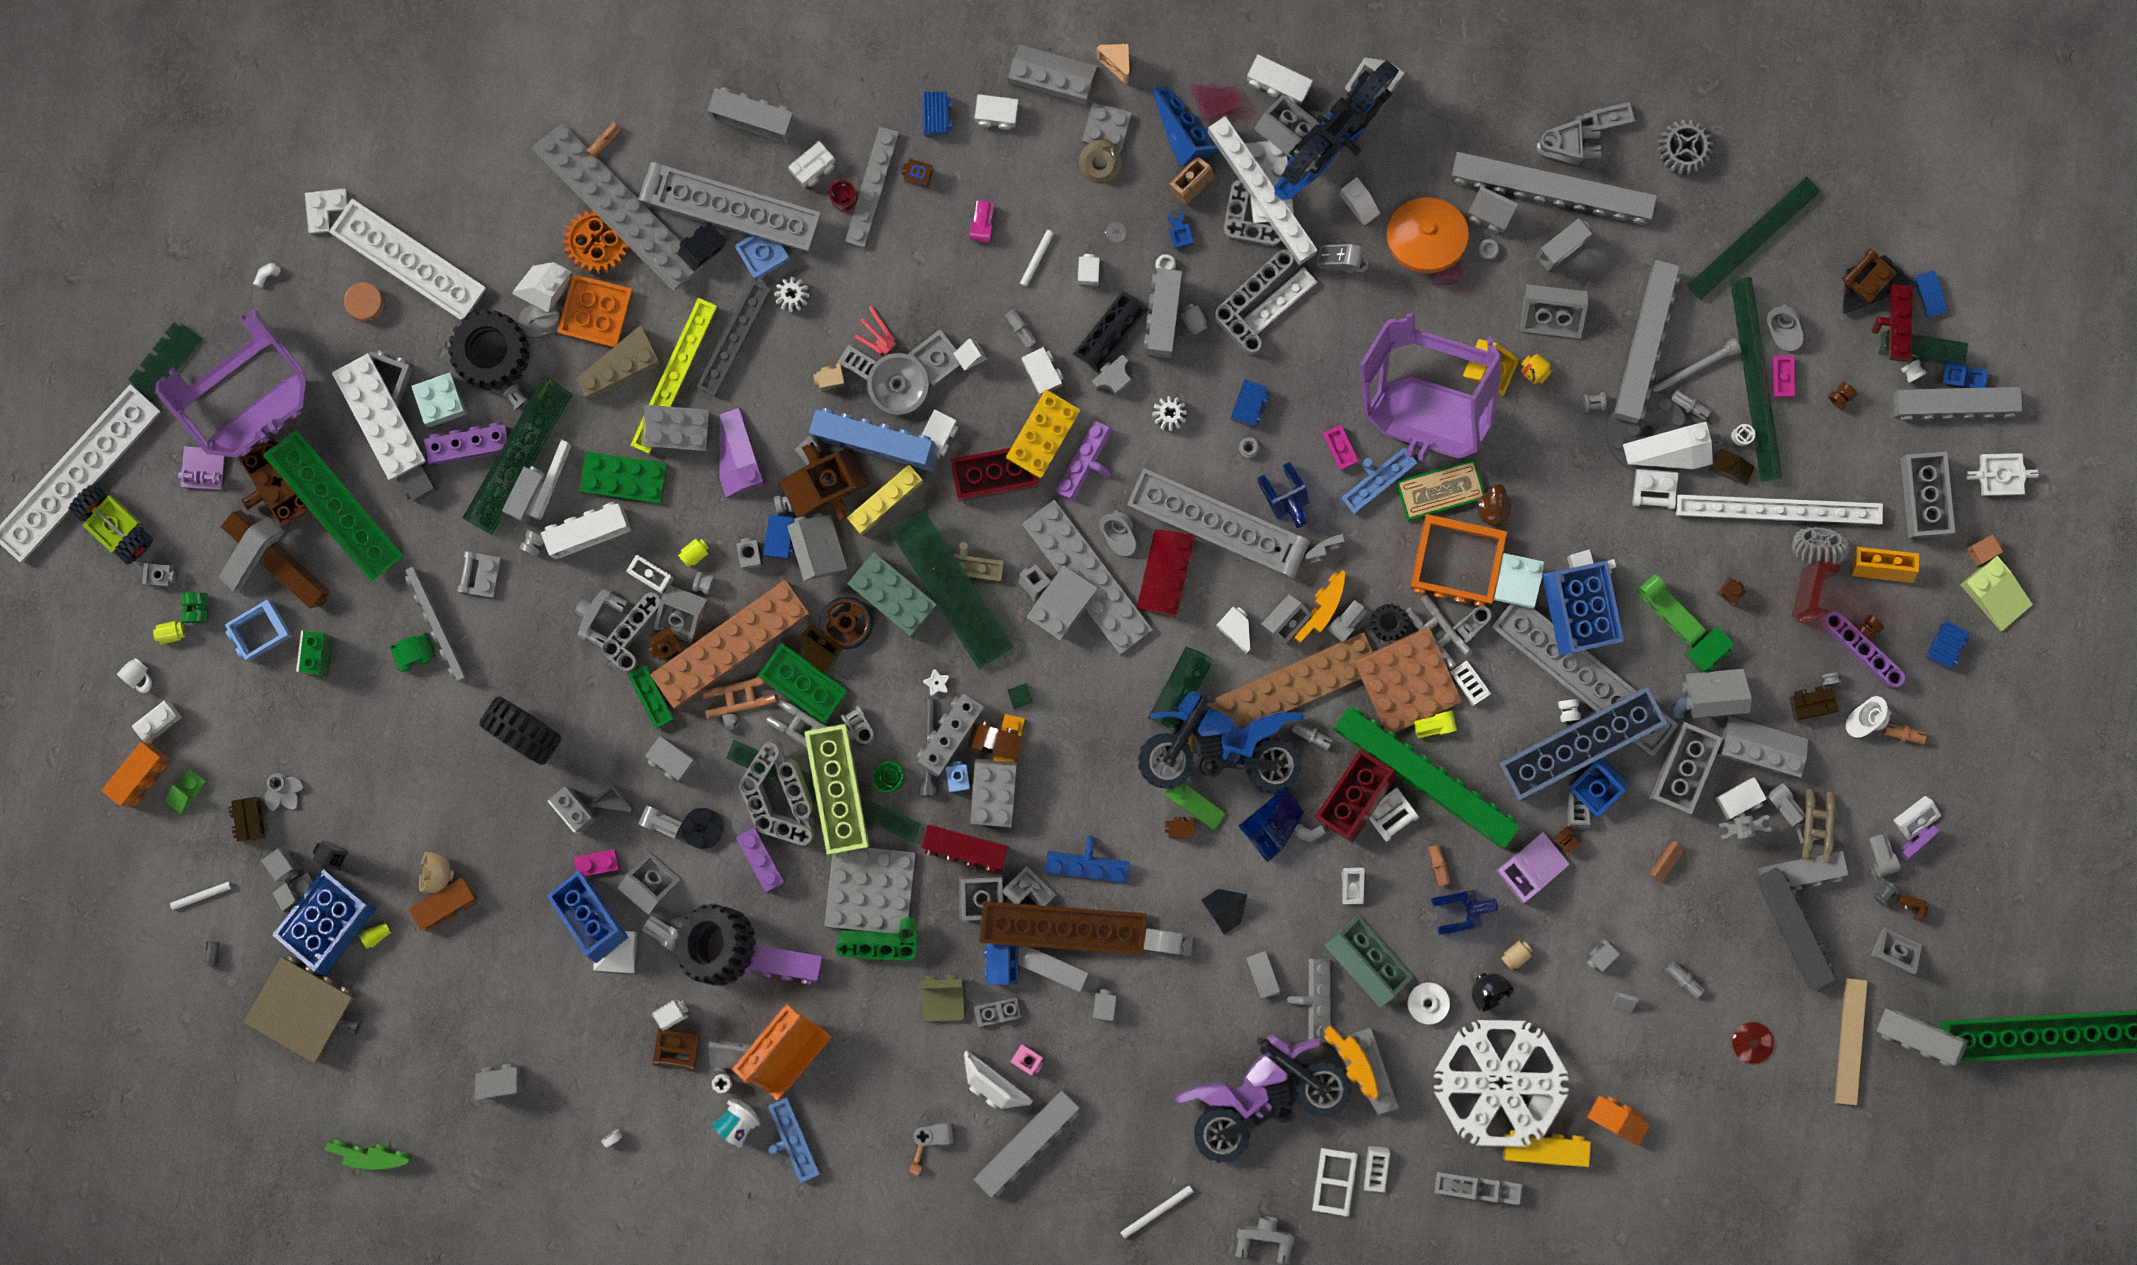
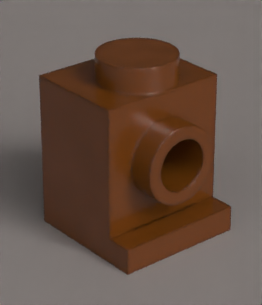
(1732, 591)
(667, 639)
(1180, 827)

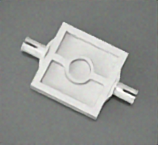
(2002, 474)

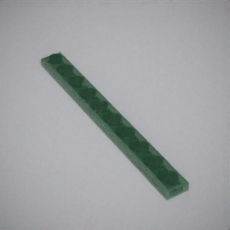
(1756, 379)
(873, 812)

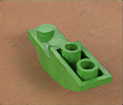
(376, 1158)

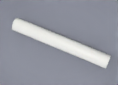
(1036, 258)
(201, 895)

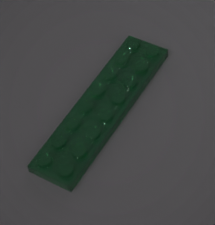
(518, 452)
(951, 589)

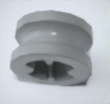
(1831, 678)

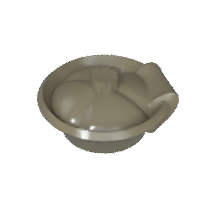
(1100, 161)

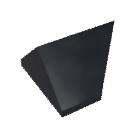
(1225, 908)

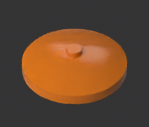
(1427, 235)

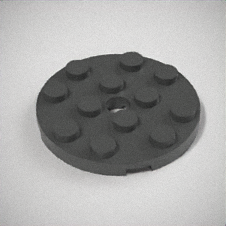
(1661, 416)

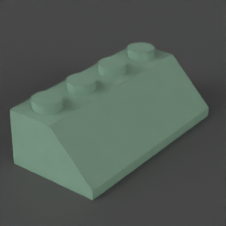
(1369, 961)

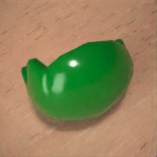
(888, 777)

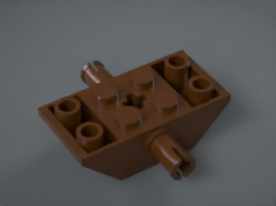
(809, 492)
(281, 500)

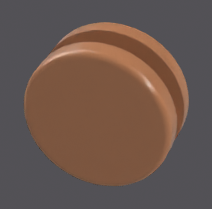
(364, 301)

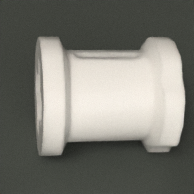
(725, 1077)

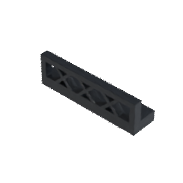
(1113, 333)

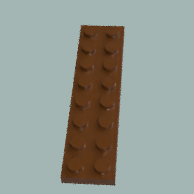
(1062, 928)

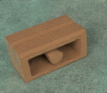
(1191, 180)

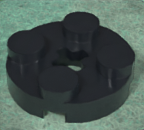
(691, 824)

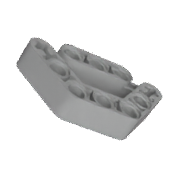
(802, 819)

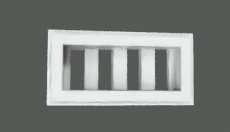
(1480, 685)
(1376, 1151)

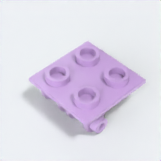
(201, 469)

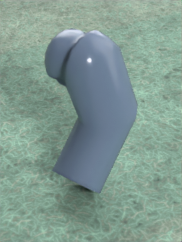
(1679, 708)

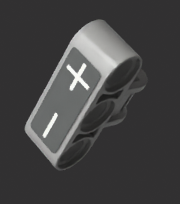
(1342, 257)

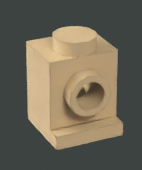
(829, 378)

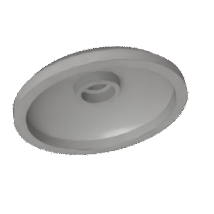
(912, 385)

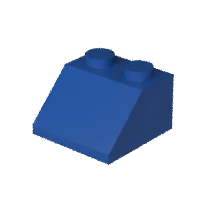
(1599, 786)

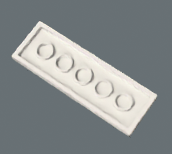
(379, 417)

